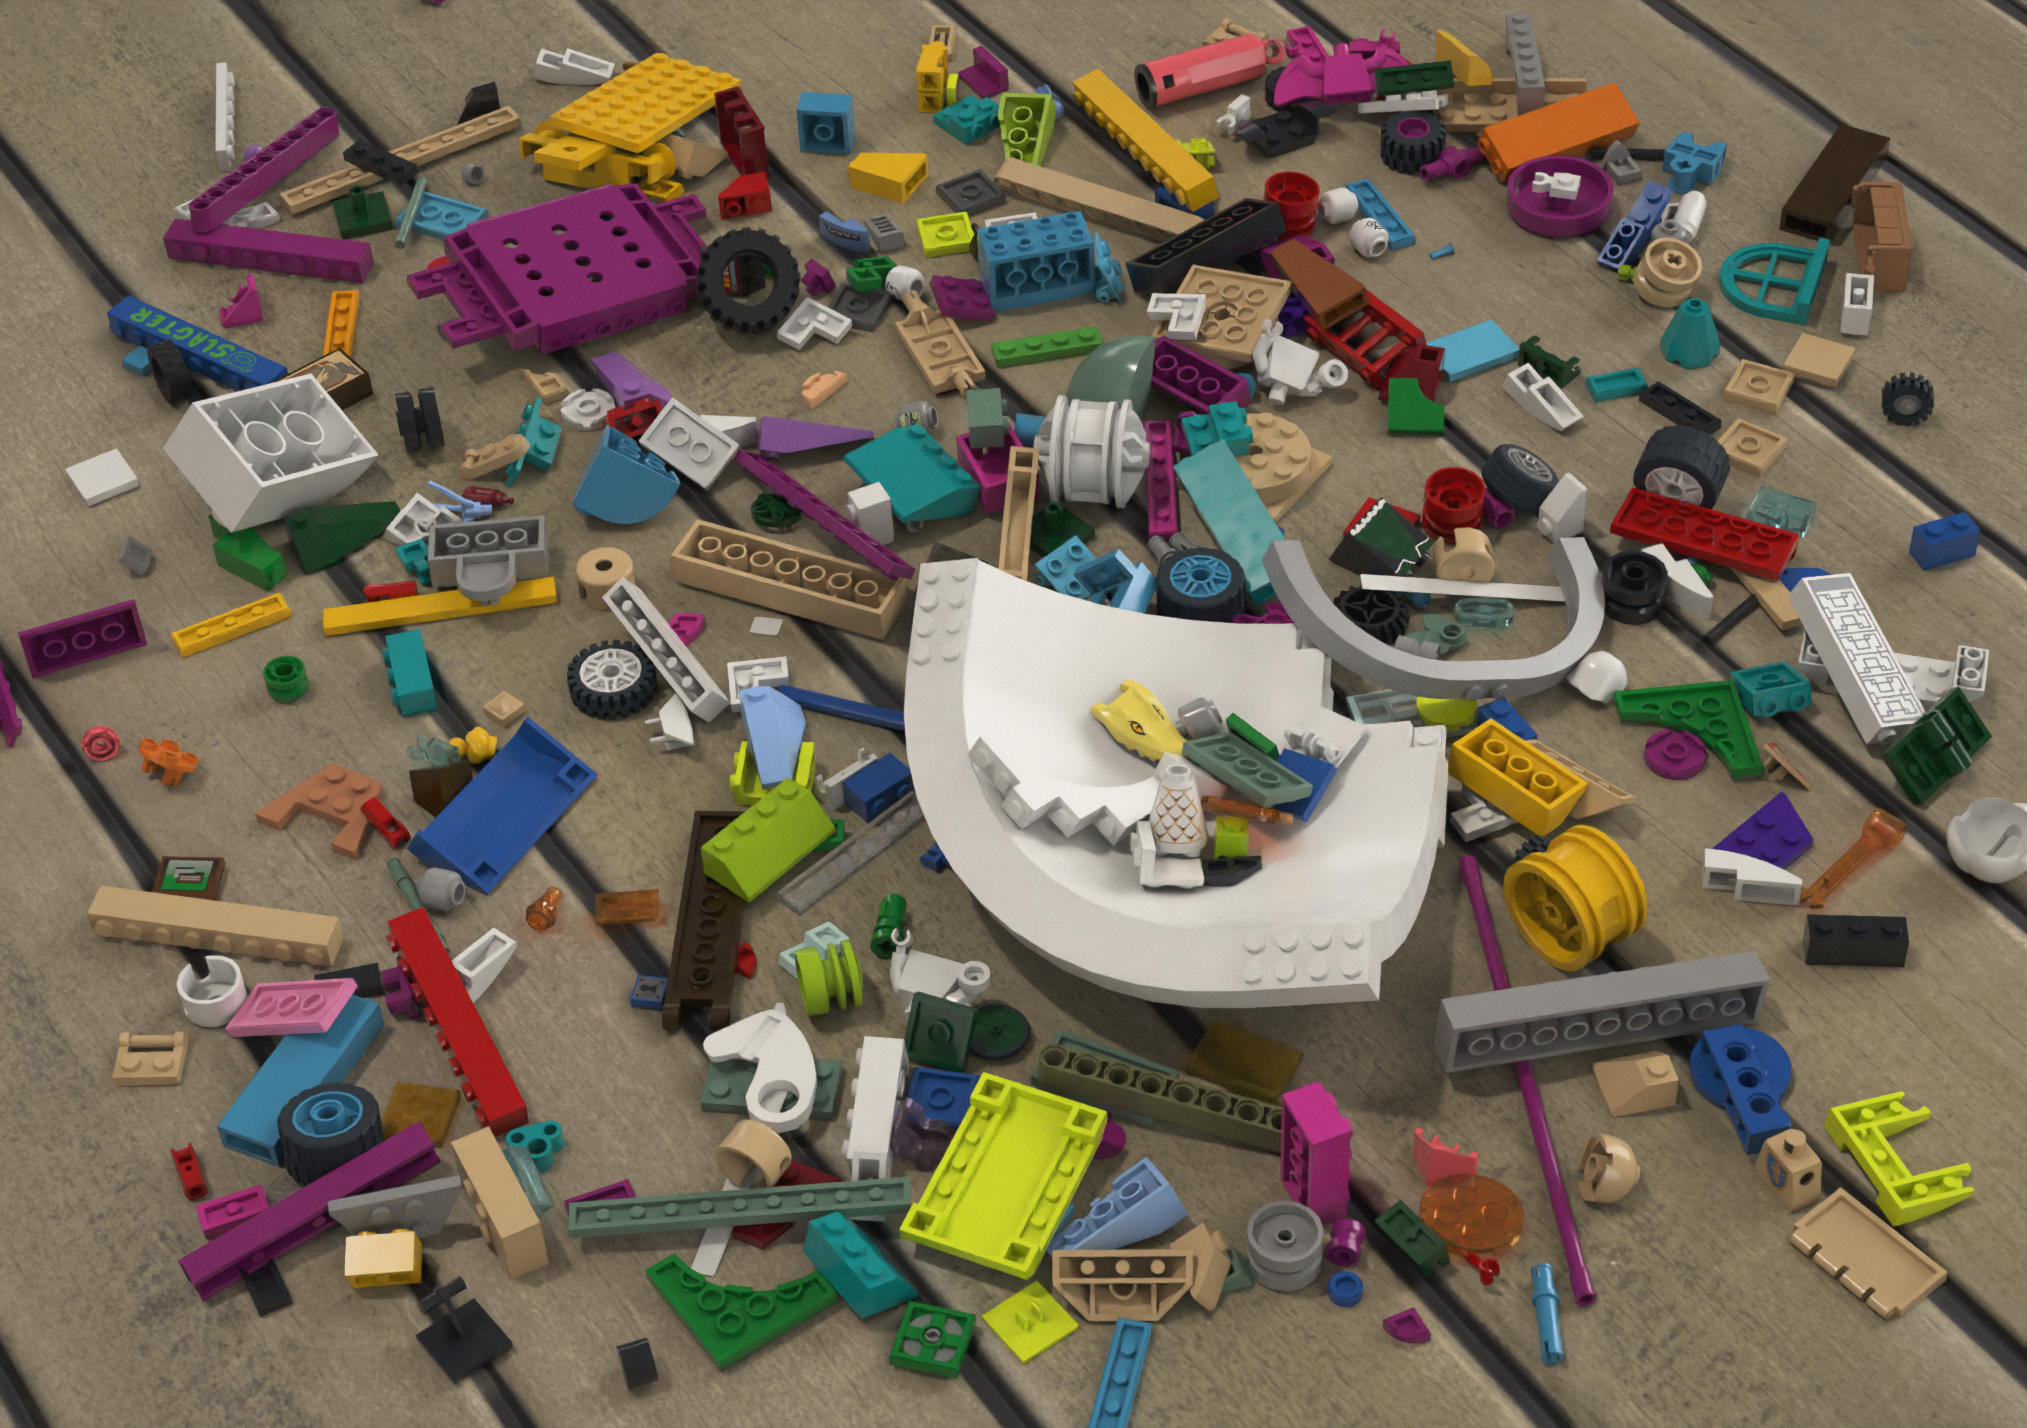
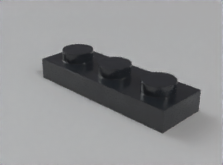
(380, 162)

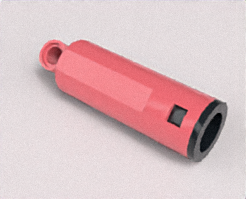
(1204, 69)

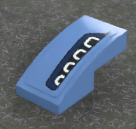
(846, 235)

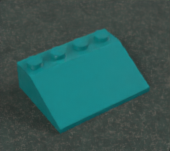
(915, 475)

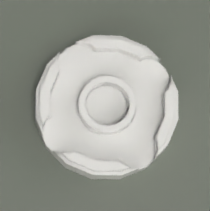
(586, 409)

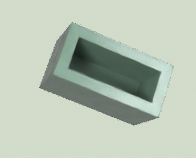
(985, 418)

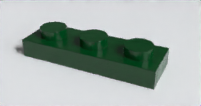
(1414, 78)

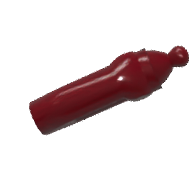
(487, 496)

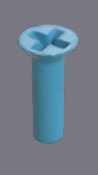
(1449, 249)

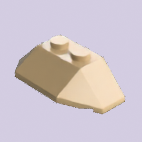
(1599, 795)
(1123, 1282)

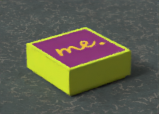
(952, 89)

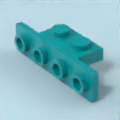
(542, 438)

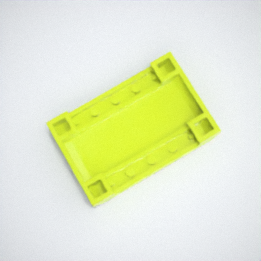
(1007, 1176)

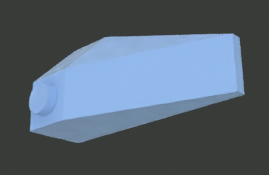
(773, 732)
(1134, 1210)

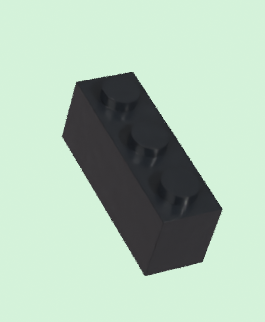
(1855, 940)

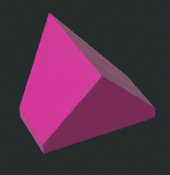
(245, 306)

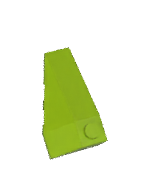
(1026, 125)

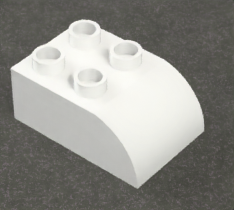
(268, 451)

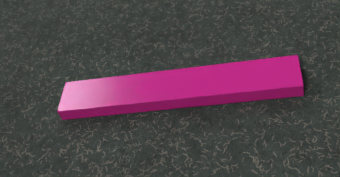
(1160, 480)

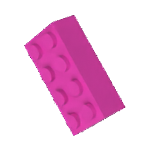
(1315, 1151)

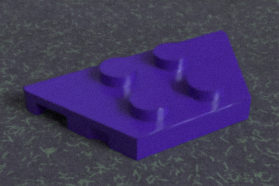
(1771, 834)

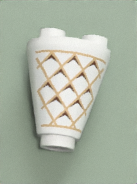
(1178, 815)

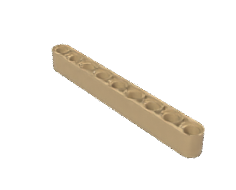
(1093, 200)

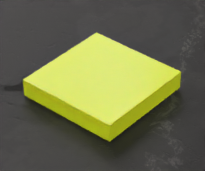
(945, 234)

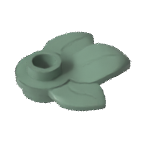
(1440, 631)

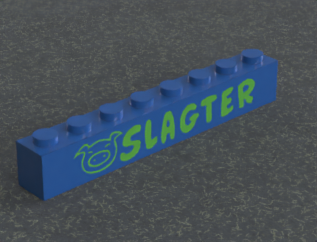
(200, 349)

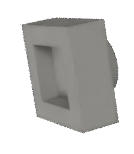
(135, 555)

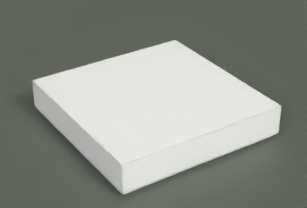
(102, 477)

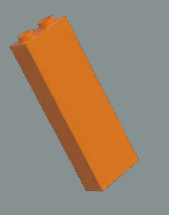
(1559, 129)

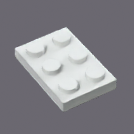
(689, 444)

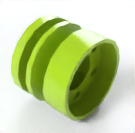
(828, 978)

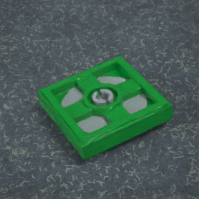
(933, 1339)

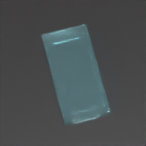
(528, 1177)

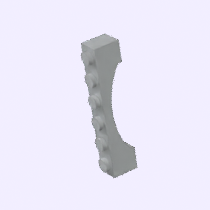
(1528, 74)

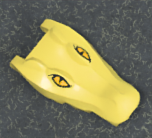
(1140, 722)

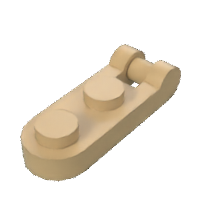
(493, 456)

